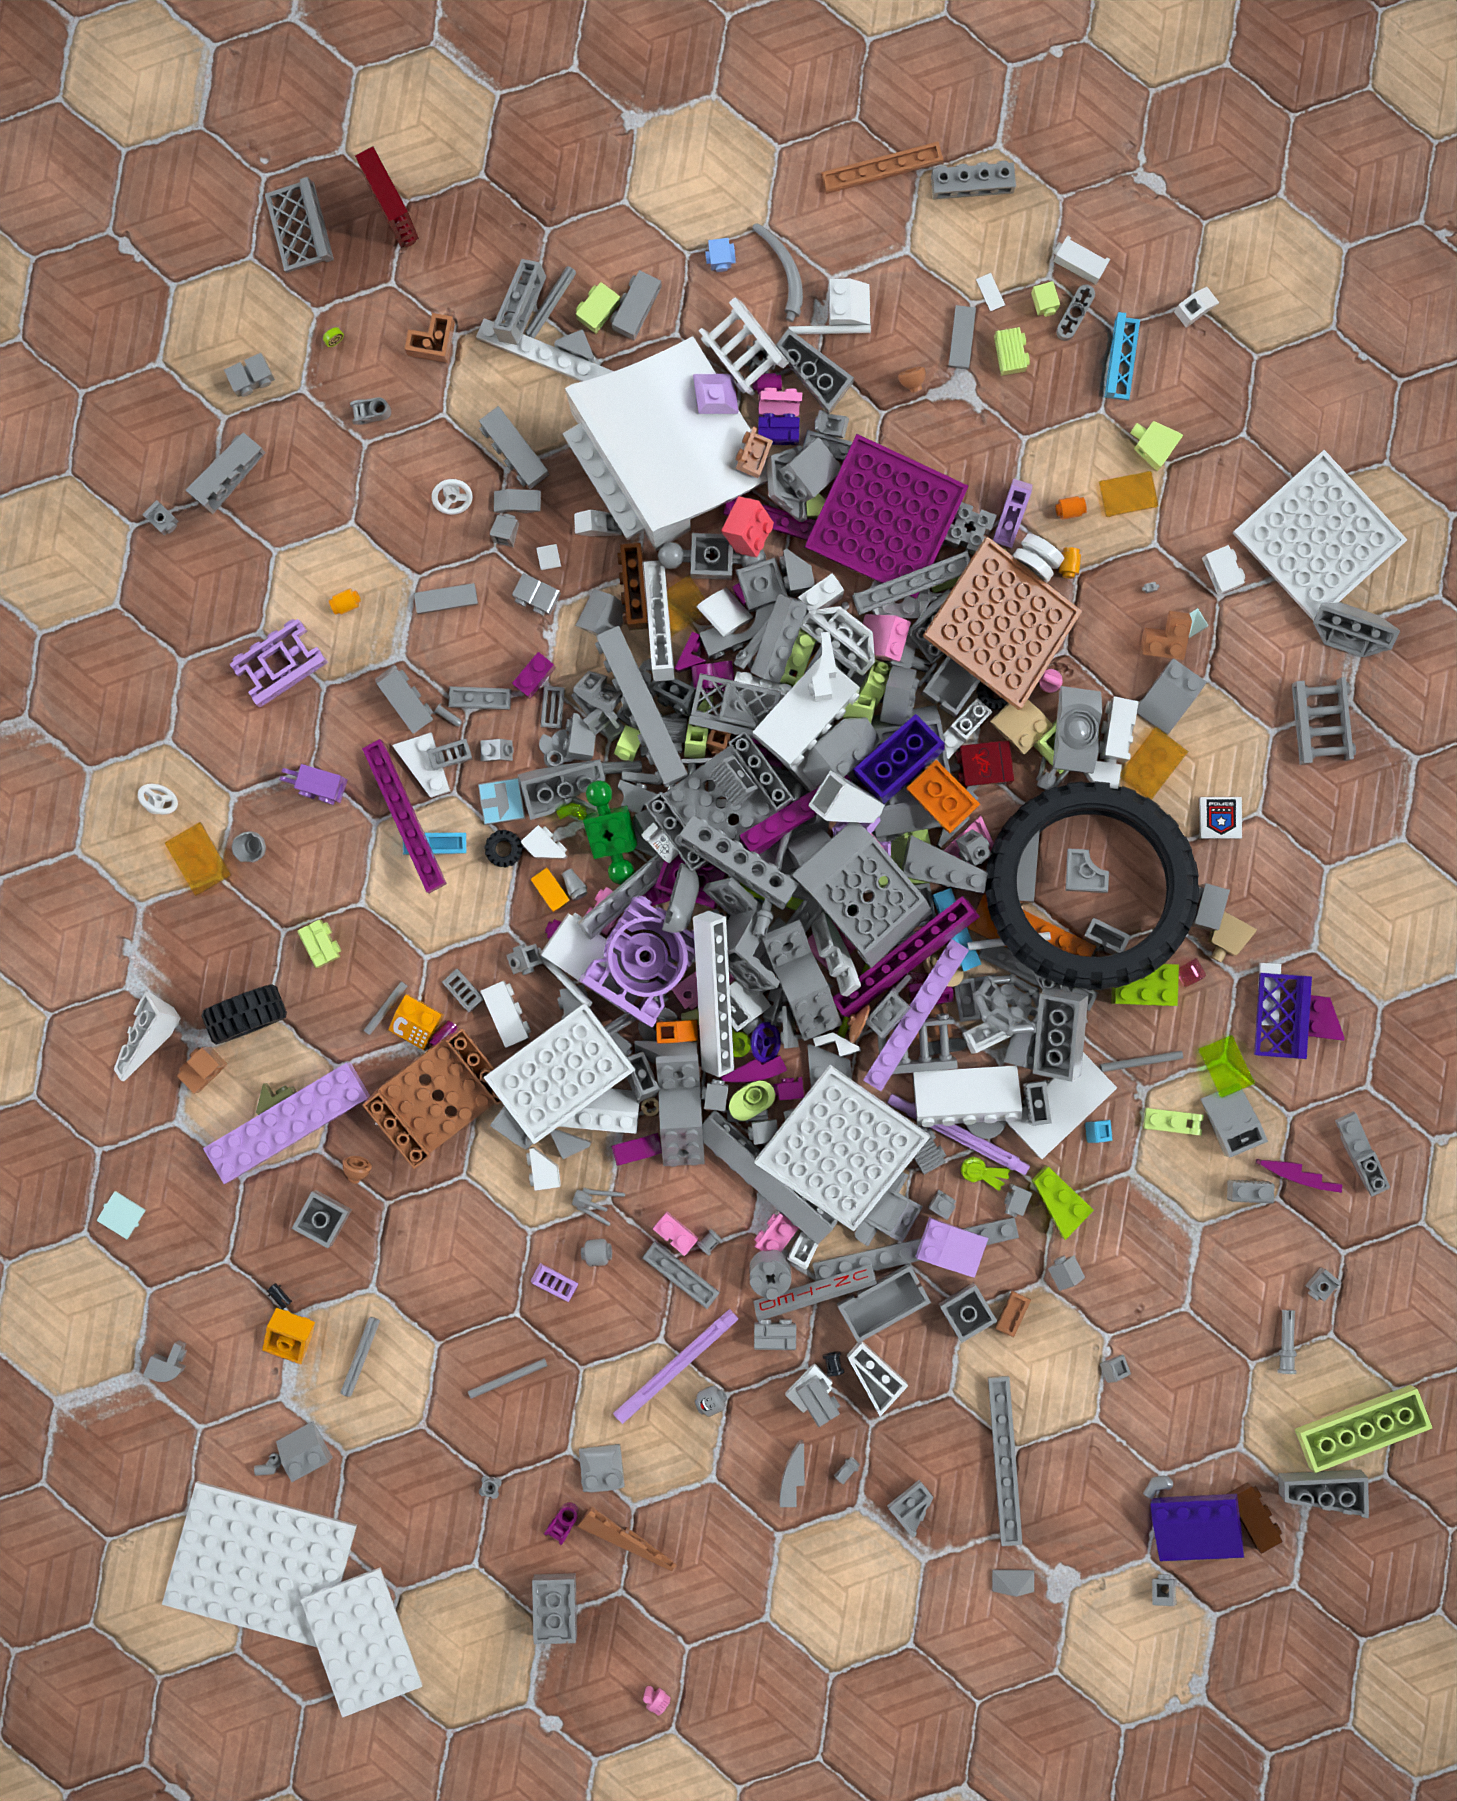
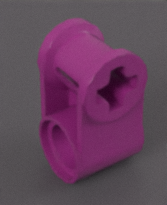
(561, 1525)

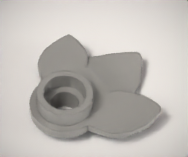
(554, 746)

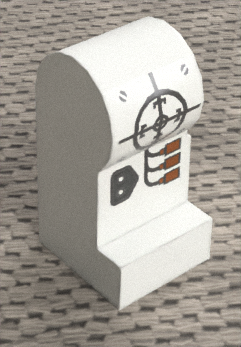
(660, 842)

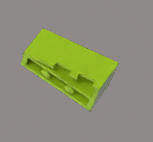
(1062, 1202)

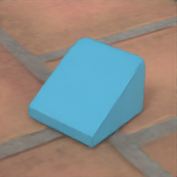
(1098, 1131)

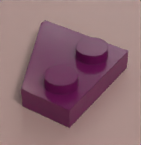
(1323, 1019)

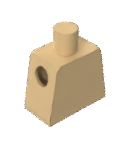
(1230, 937)

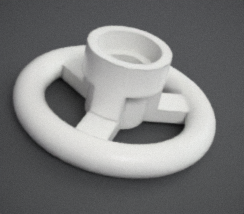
(451, 486)
(156, 801)

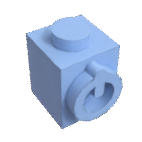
(720, 254)

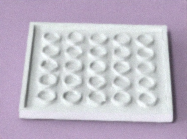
(1319, 535)
(842, 1148)

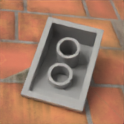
(1170, 696)

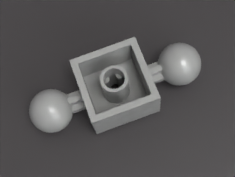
(672, 556)

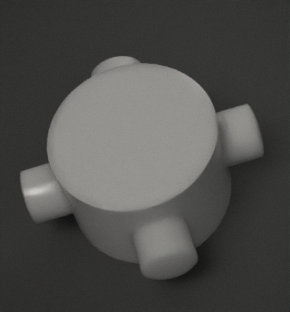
(1150, 587)

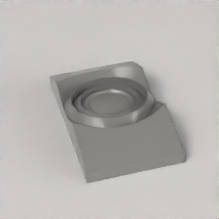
(1077, 730)

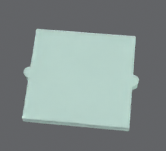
(121, 1215)

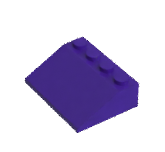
(1197, 1527)

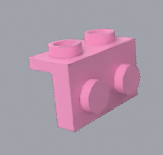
(779, 402)

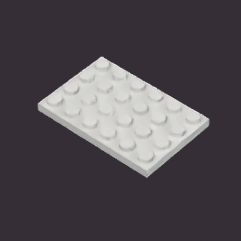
(559, 1073)
(361, 1642)

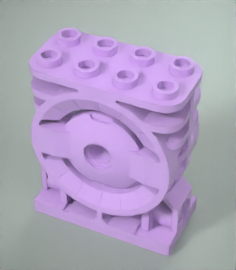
(682, 949)

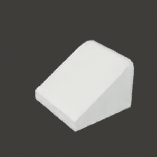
(548, 557)

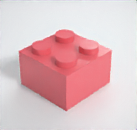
(747, 526)

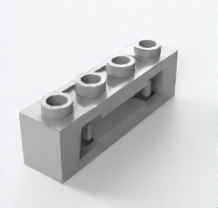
(519, 301)

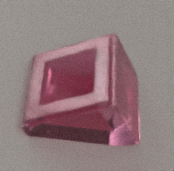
(1191, 972)

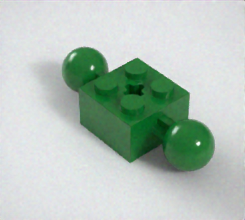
(615, 821)

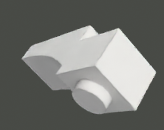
(820, 684)

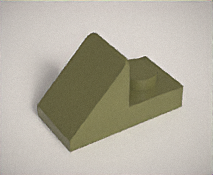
(268, 1099)

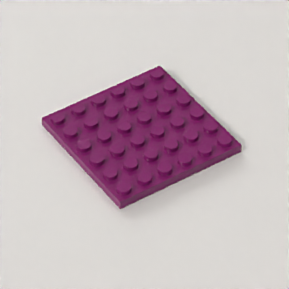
(885, 513)

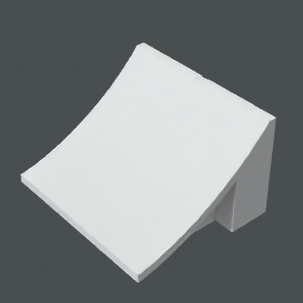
(651, 447)

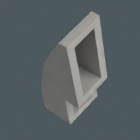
(792, 1476)

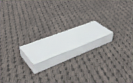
(1269, 983)

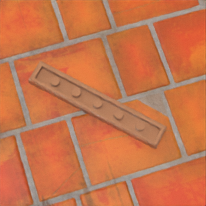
(882, 167)

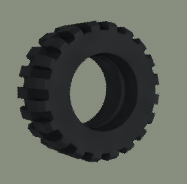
(244, 1014)

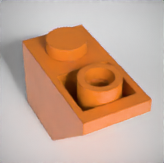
(676, 1031)

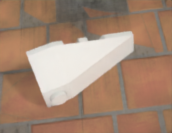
(151, 1029)

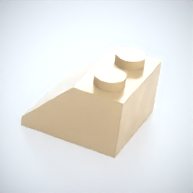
(1021, 726)

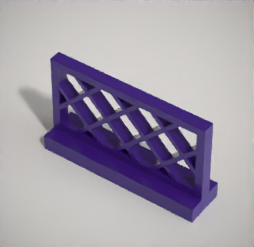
(1300, 1021)

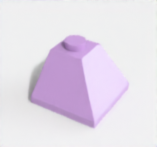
(715, 394)

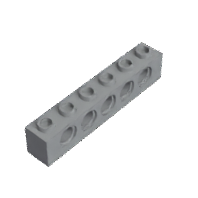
(741, 872)

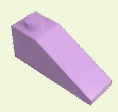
(1012, 513)

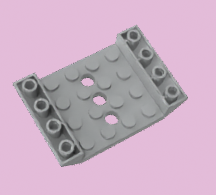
(689, 798)
(903, 811)
(840, 876)

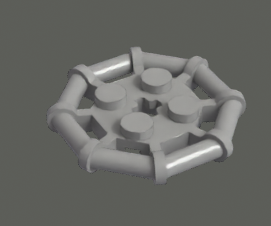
(1002, 1015)

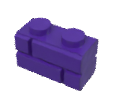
(779, 429)

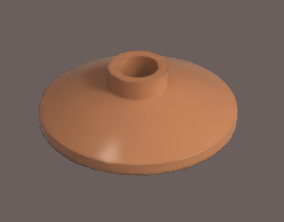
(857, 1023)

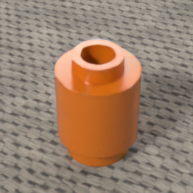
(1071, 507)

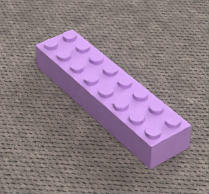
(286, 1123)

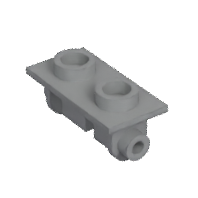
(773, 1013)

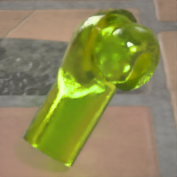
(574, 810)

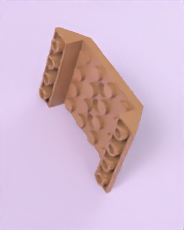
(411, 1114)

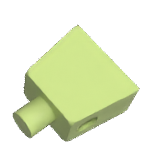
(1155, 443)

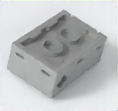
(554, 1608)

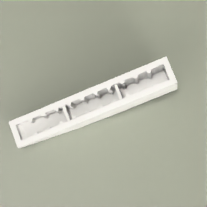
(658, 621)

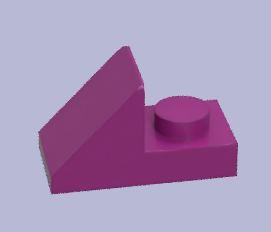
(687, 658)

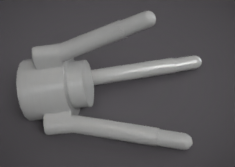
(1047, 780)
(583, 1200)

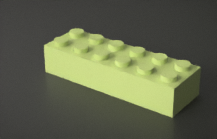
(1363, 1428)

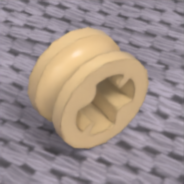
(644, 1108)

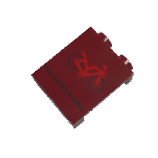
(985, 764)

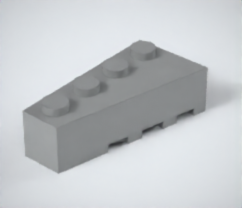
(938, 867)

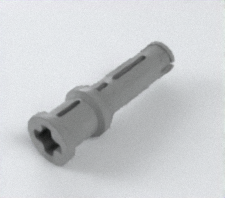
(1287, 1352)

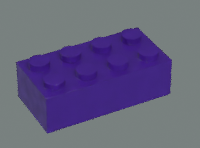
(899, 759)

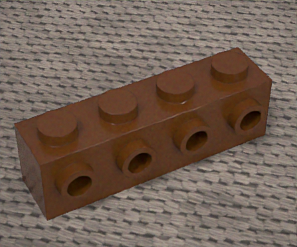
(634, 586)

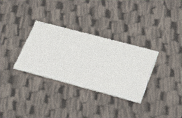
(990, 292)

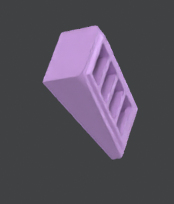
(538, 1274)

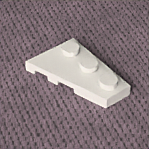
(416, 758)

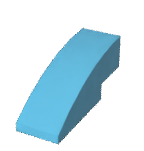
(444, 843)

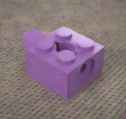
(316, 782)

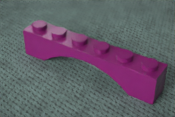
(776, 826)

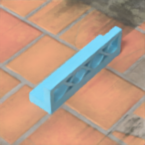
(1116, 354)
(942, 901)

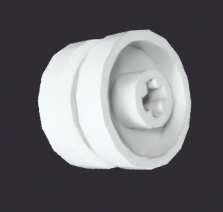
(1039, 556)

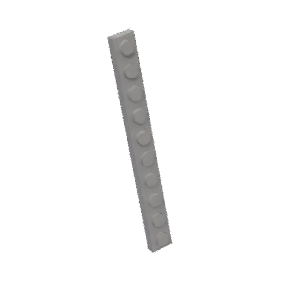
(906, 1251)

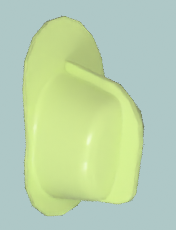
(751, 1100)

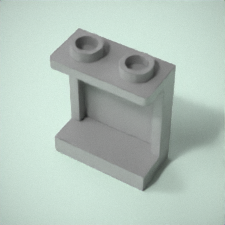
(811, 470)

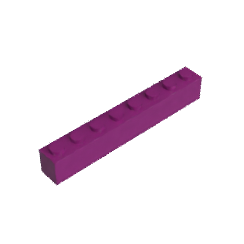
(907, 956)

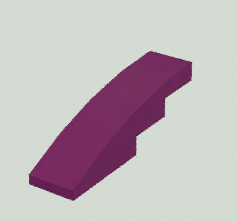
(1293, 1172)

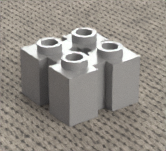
(980, 523)

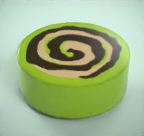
(333, 337)

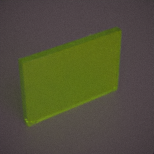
(1226, 1066)

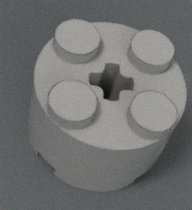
(770, 1274)

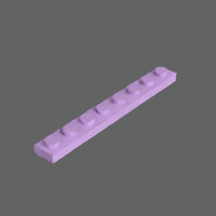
(916, 1016)

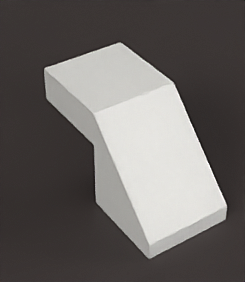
(844, 1046)

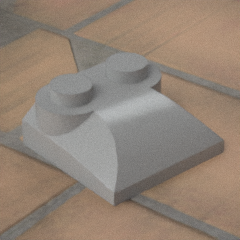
(601, 1468)

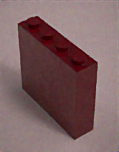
(387, 197)

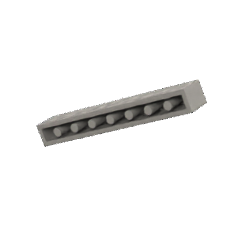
(642, 707)
(740, 1156)

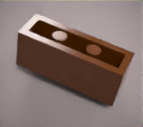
(1256, 1518)

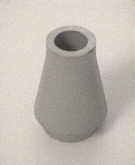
(574, 885)

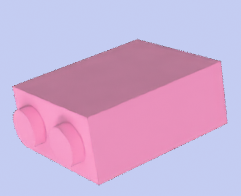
(888, 635)

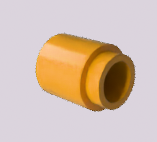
(1071, 562)
(344, 601)

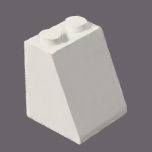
(845, 801)

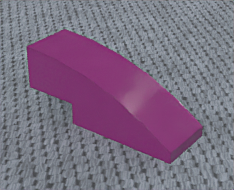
(755, 1071)

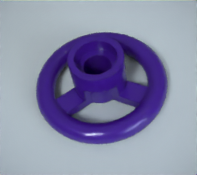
(761, 1042)

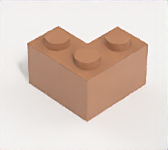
(436, 343)
(1171, 641)
(201, 1068)

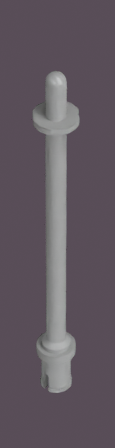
(765, 916)

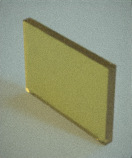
(1128, 494)

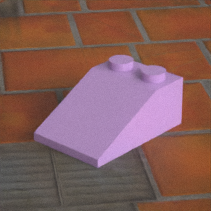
(951, 1247)

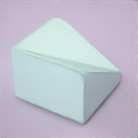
(1198, 622)

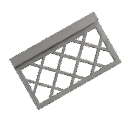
(313, 216)
(711, 720)

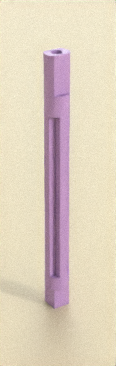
(966, 1138)
(674, 1367)

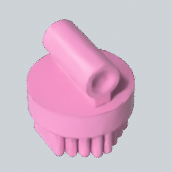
(1050, 681)
(656, 1700)

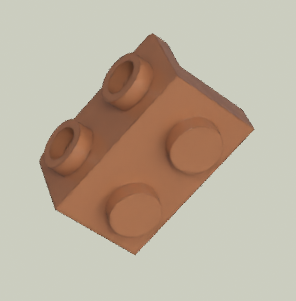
(754, 453)

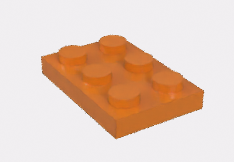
(942, 796)

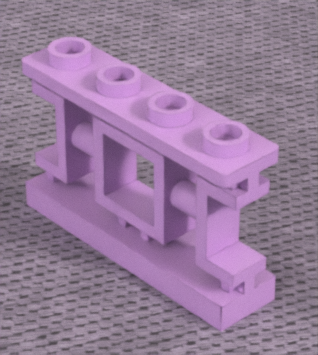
(287, 676)

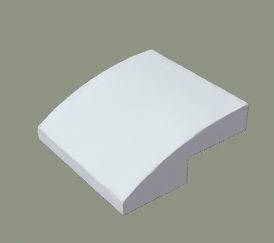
(724, 612)

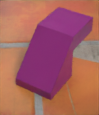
(637, 1149)

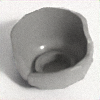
(248, 847)

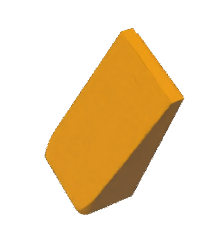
(550, 890)

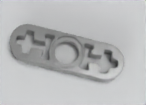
(1063, 323)

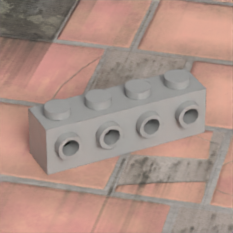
(973, 181)
(513, 447)
(779, 638)

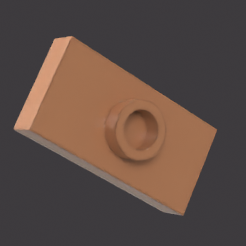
(1012, 1313)

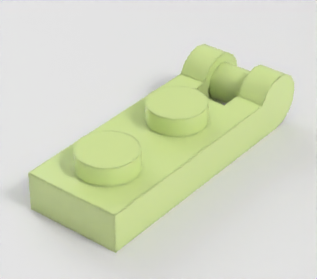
(799, 657)
(1172, 1121)

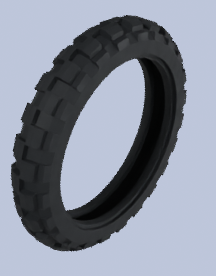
(1140, 814)

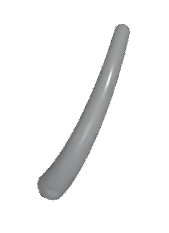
(795, 290)

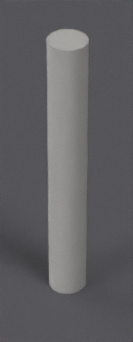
(385, 1008)

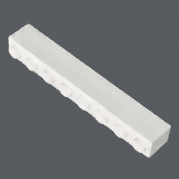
(713, 993)

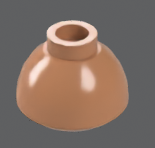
(913, 378)
(356, 1168)

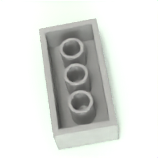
(1060, 1034)

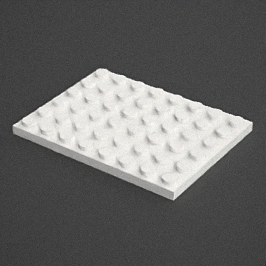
(255, 1561)

